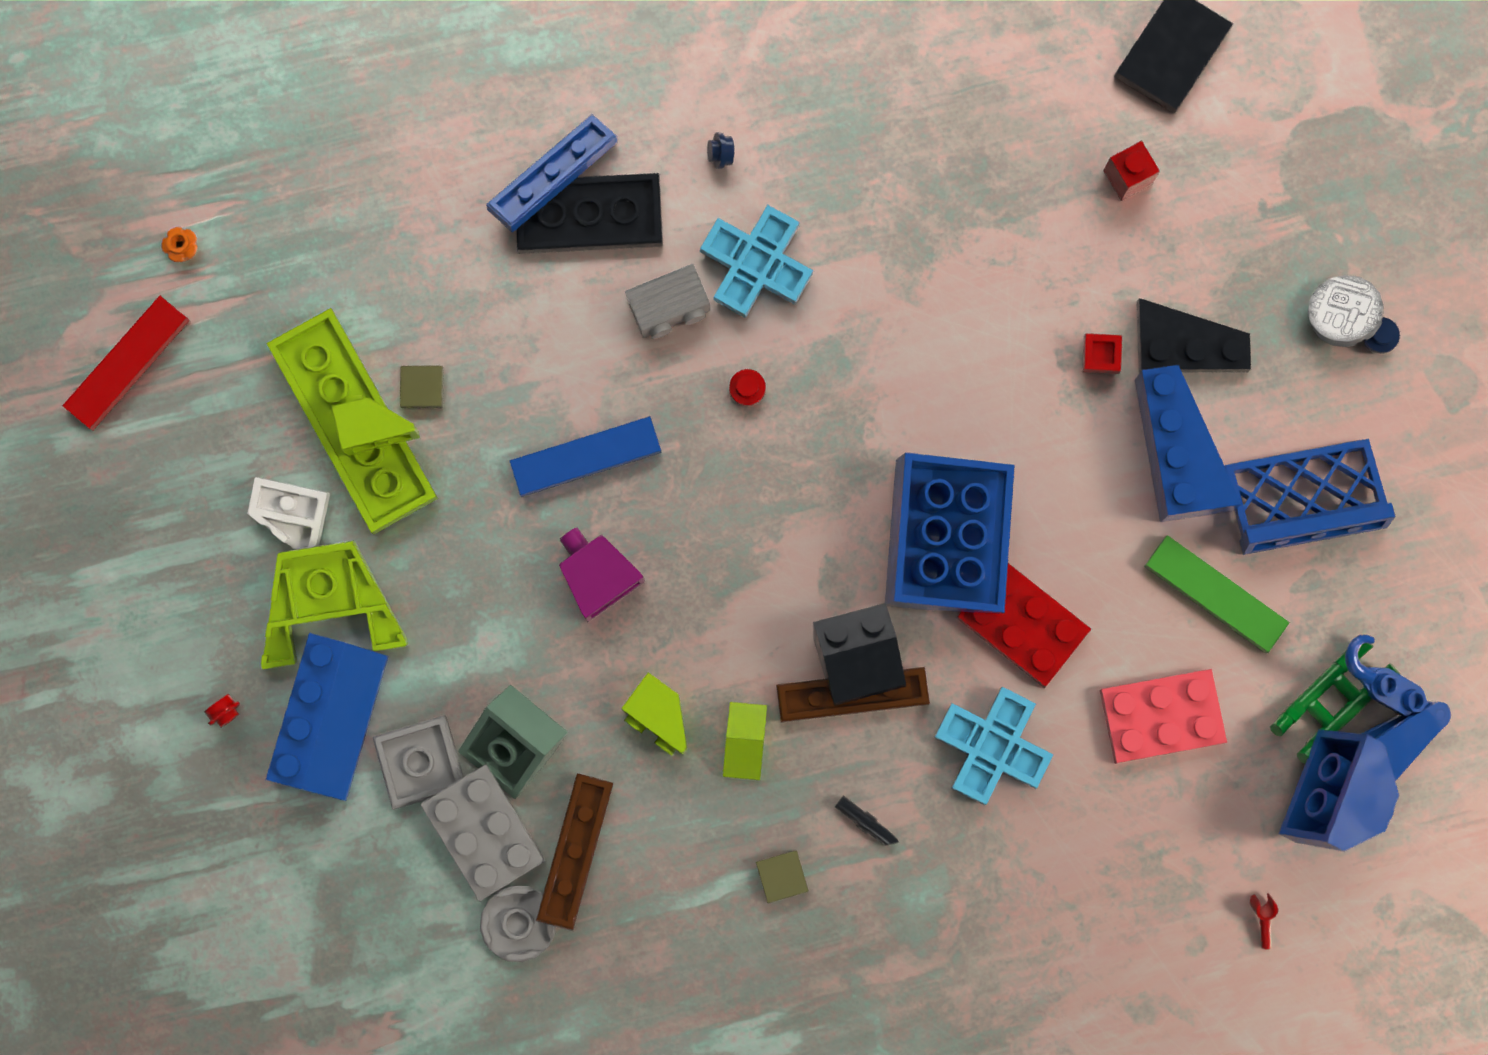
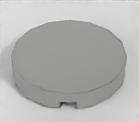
(511, 924)

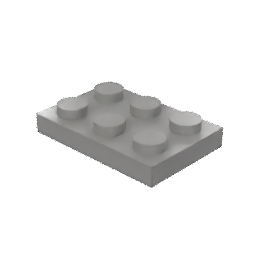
(482, 832)

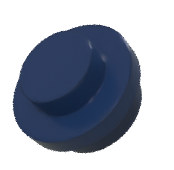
(720, 150)
(1385, 338)

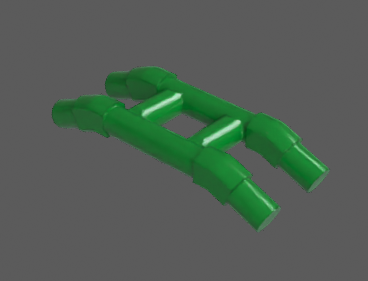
(1309, 701)

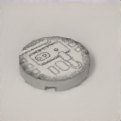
(1345, 310)

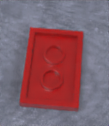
(1032, 631)

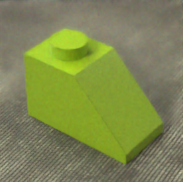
(369, 426)

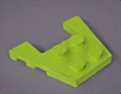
(321, 586)

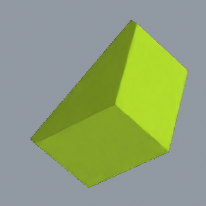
(744, 741)

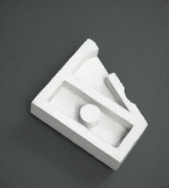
(289, 511)

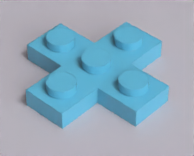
(756, 261)
(993, 746)

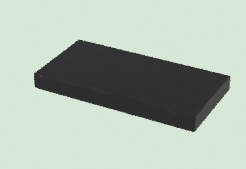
(597, 216)

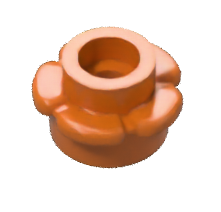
(182, 253)

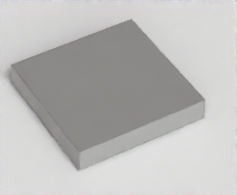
(417, 761)

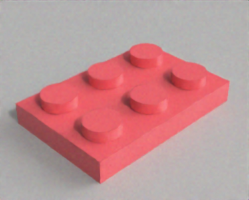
(1163, 716)

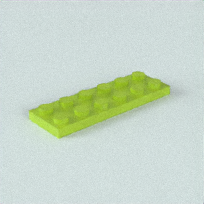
(321, 372)

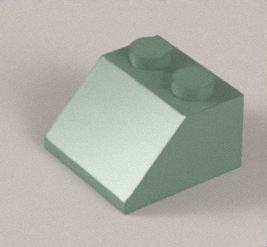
(512, 740)

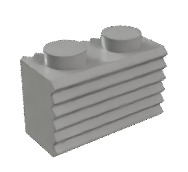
(668, 302)

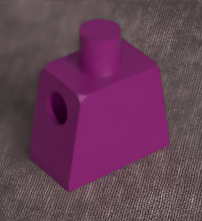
(596, 573)

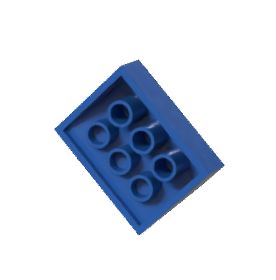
(949, 534)

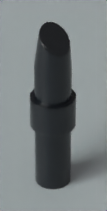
(866, 821)

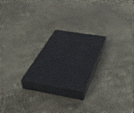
(1173, 51)

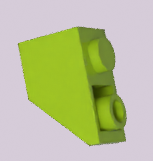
(658, 710)

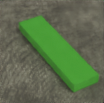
(1217, 594)

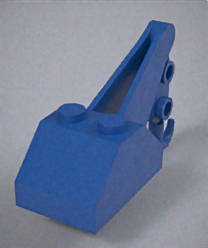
(1351, 777)

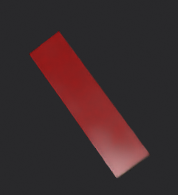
(126, 363)

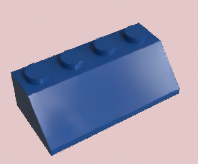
(327, 717)

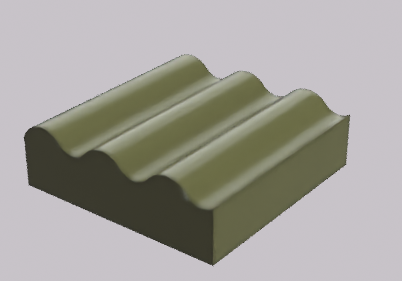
(421, 387)
(782, 876)

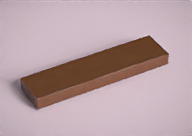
(813, 700)
(574, 852)

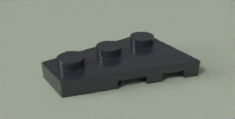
(1189, 341)

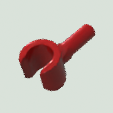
(1265, 915)

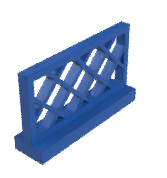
(1323, 523)

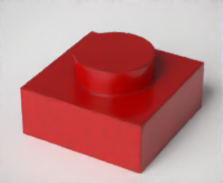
(1102, 353)

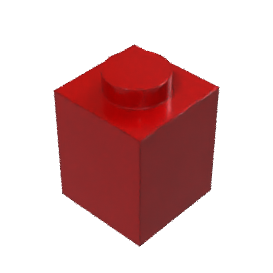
(1131, 170)

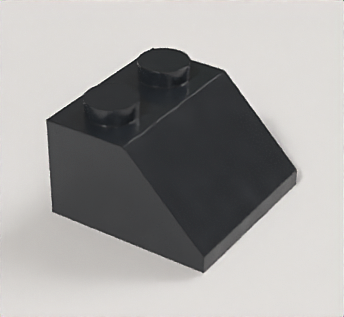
(859, 654)

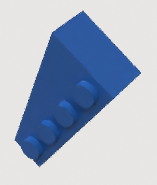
(1180, 450)

